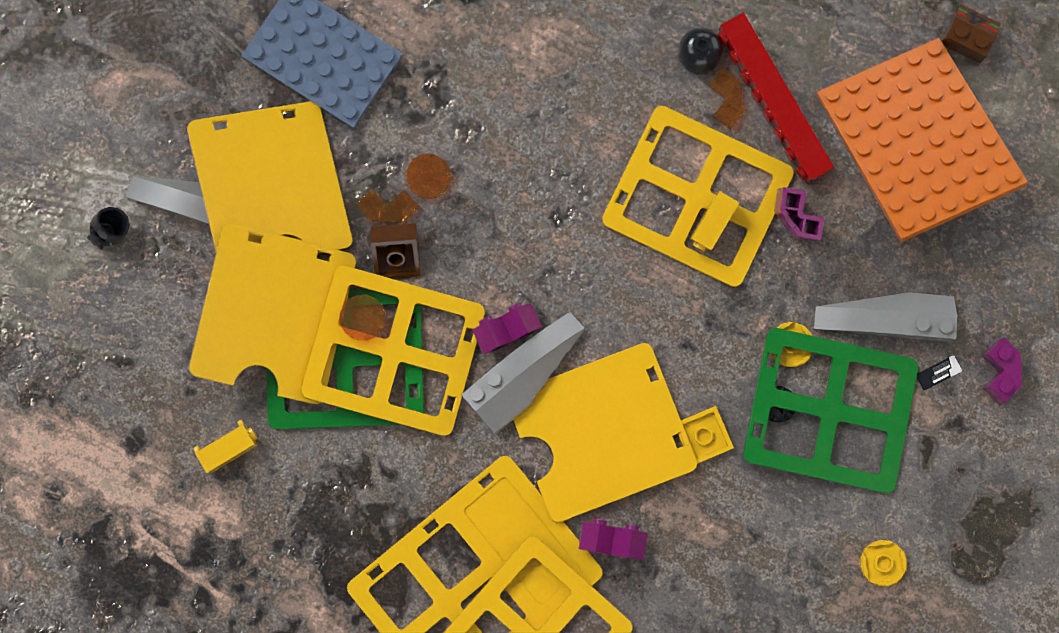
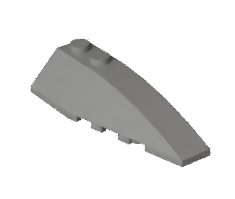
(170, 195)
(893, 316)
(519, 376)

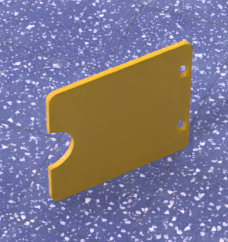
(271, 175)
(265, 308)
(606, 432)

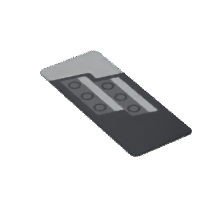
(938, 372)

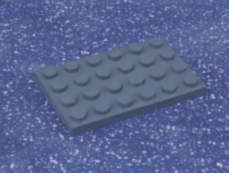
(323, 57)

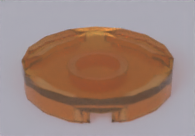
(428, 176)
(362, 317)

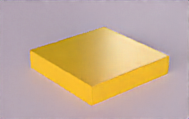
(706, 434)

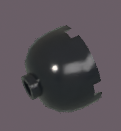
(700, 50)

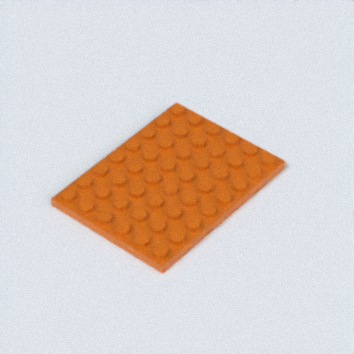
(921, 139)

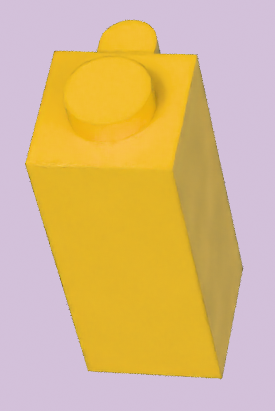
(714, 221)
(226, 448)

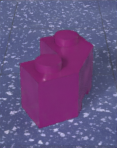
(789, 209)
(514, 325)
(1007, 363)
(613, 540)

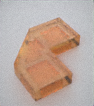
(729, 88)
(396, 211)

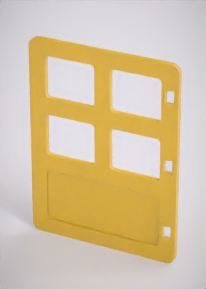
(494, 525)

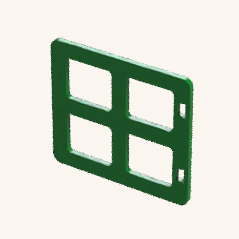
(344, 362)
(831, 410)

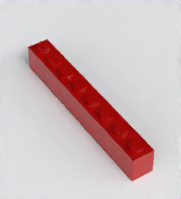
(775, 98)

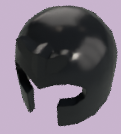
(108, 227)

